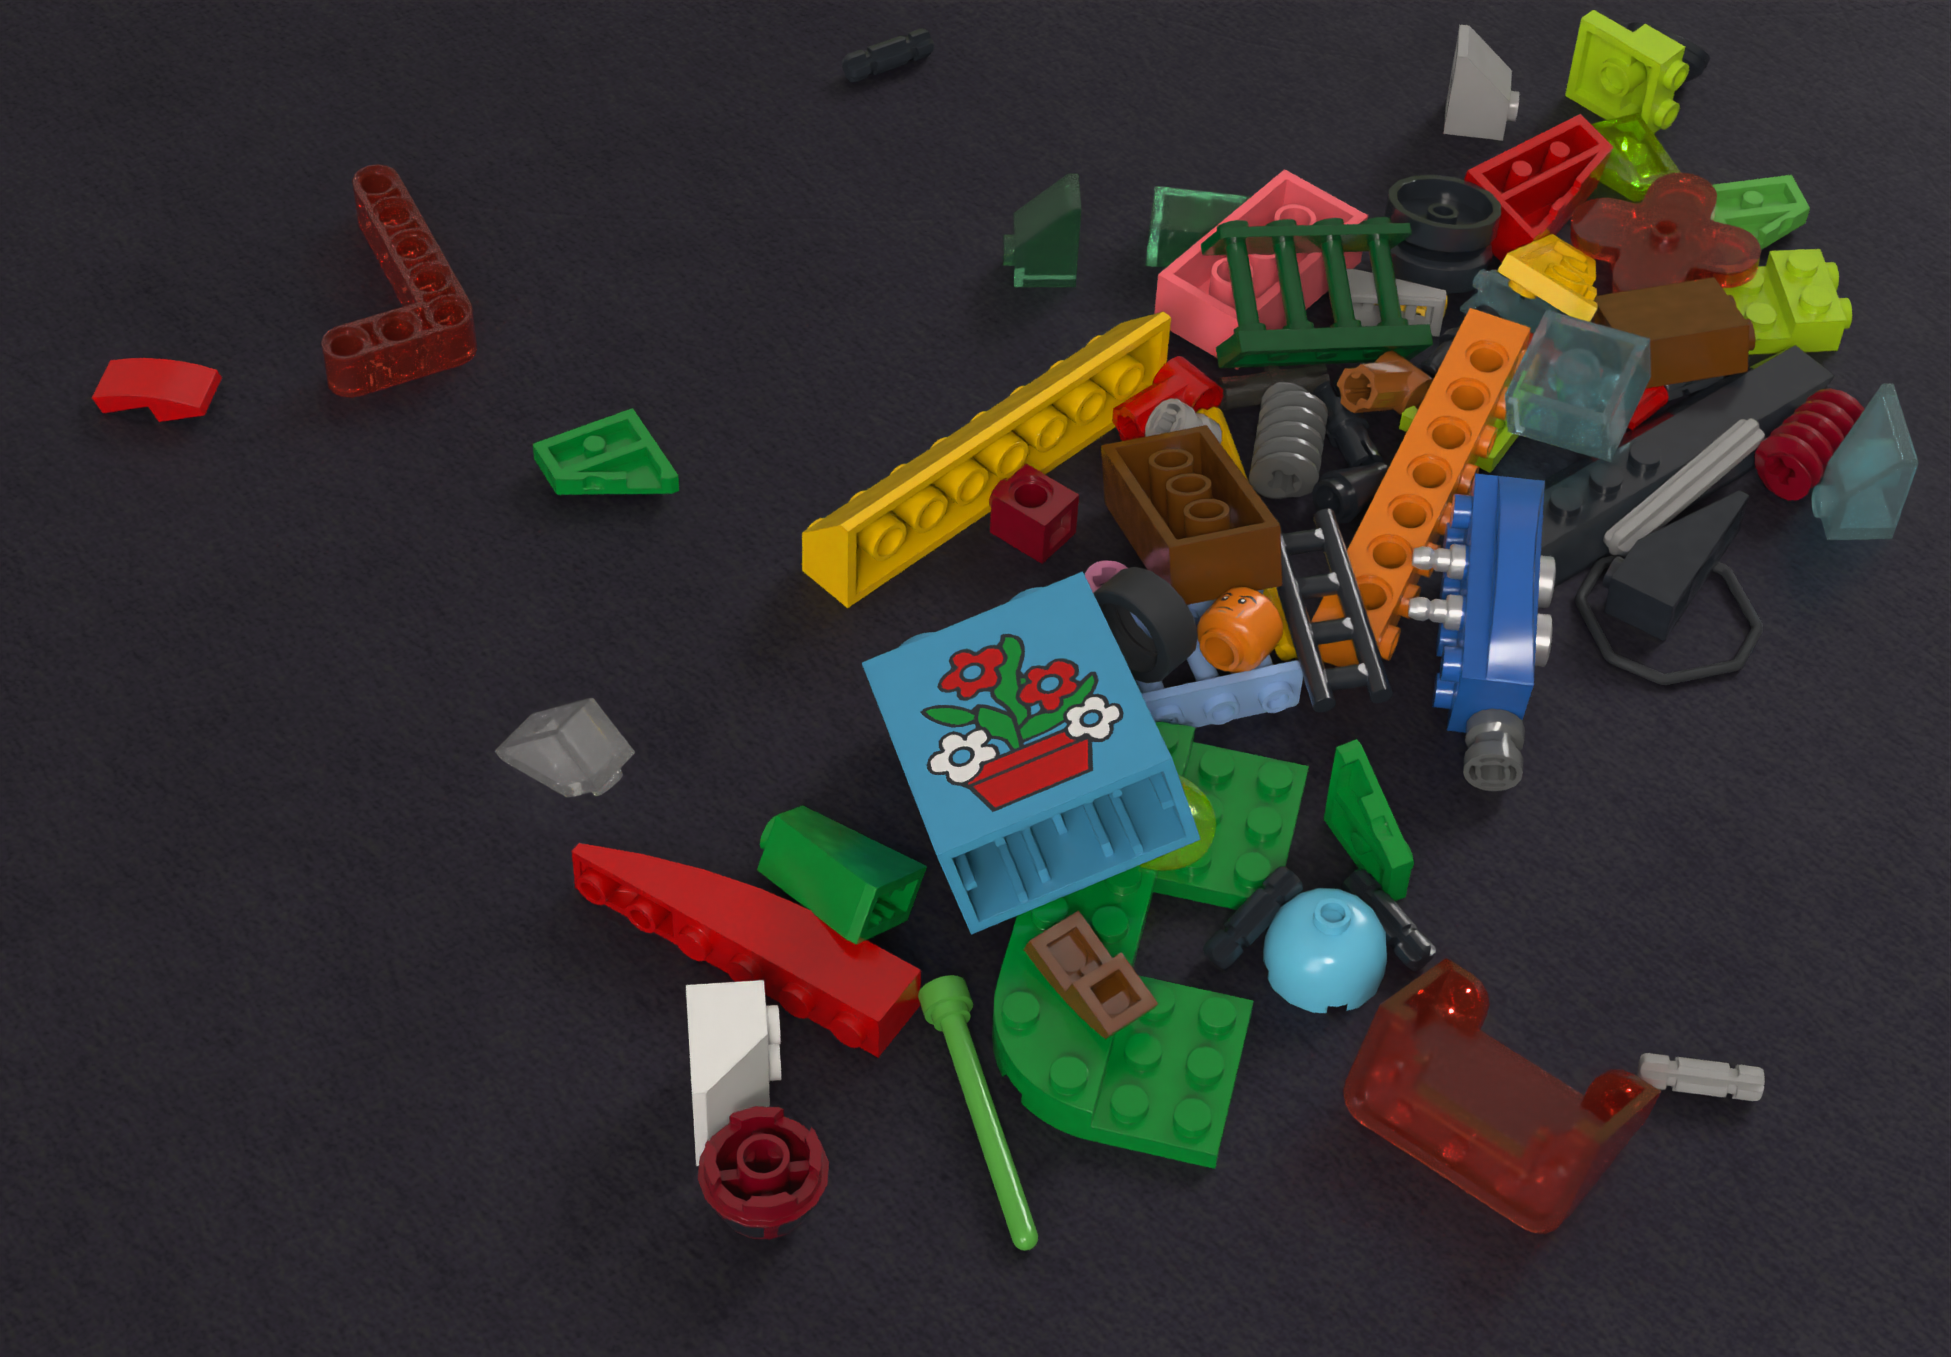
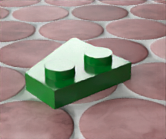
(606, 458)
(1364, 821)

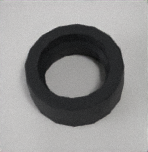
(1162, 614)

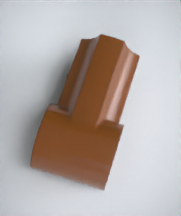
(1383, 385)

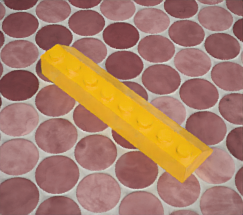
(953, 480)

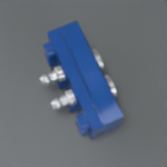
(1489, 599)

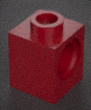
(1033, 513)

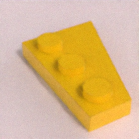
(1555, 274)

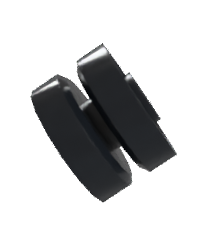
(1449, 228)

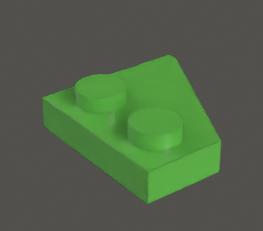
(1762, 206)

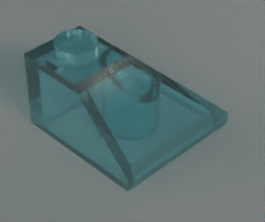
(1868, 474)

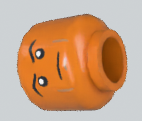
(1239, 630)

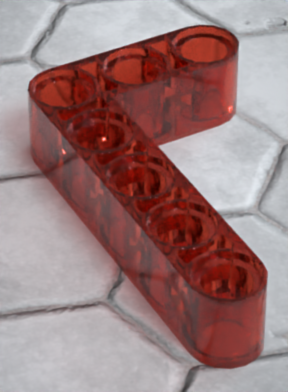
(436, 317)

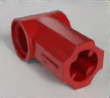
(1174, 380)

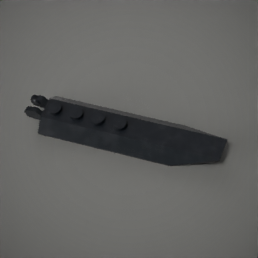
(1598, 493)

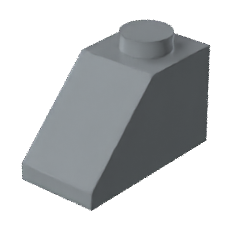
(1478, 90)

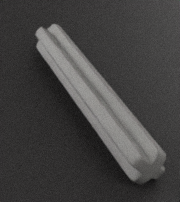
(1685, 486)

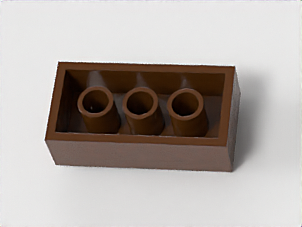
(1191, 514)

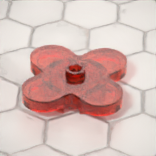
(1665, 237)

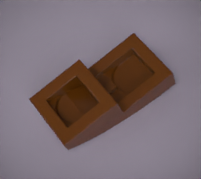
(1088, 979)

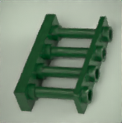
(1299, 341)

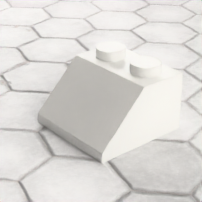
(731, 1052)

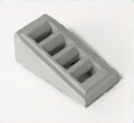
(1410, 294)

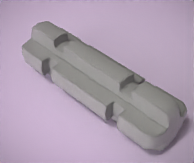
(1702, 1077)

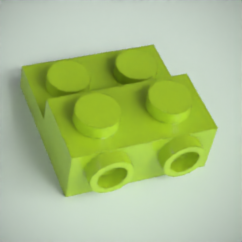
(1626, 71)
(1794, 303)

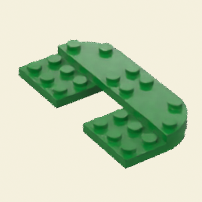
(1172, 1072)

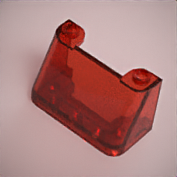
(1484, 1110)

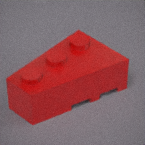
(1542, 181)

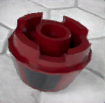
(763, 1172)

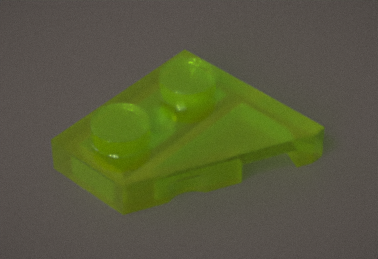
(1635, 156)

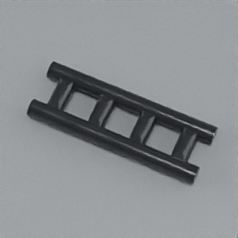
(1354, 625)

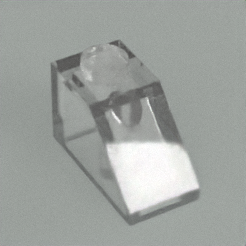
(569, 749)

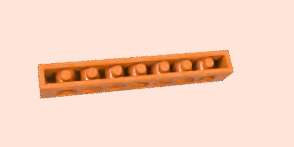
(1428, 469)

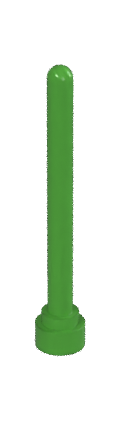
(948, 1007)

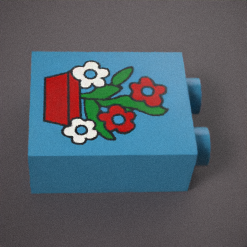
(1030, 752)

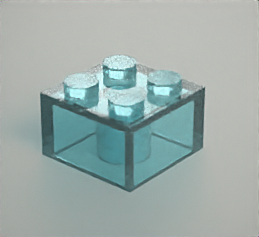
(1578, 385)

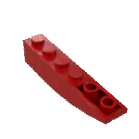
(757, 936)

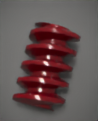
(1800, 448)

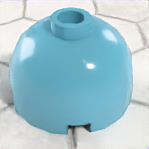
(1325, 950)

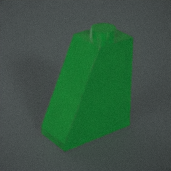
(839, 873)

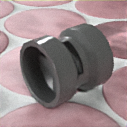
(1494, 750)

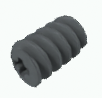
(1288, 442)

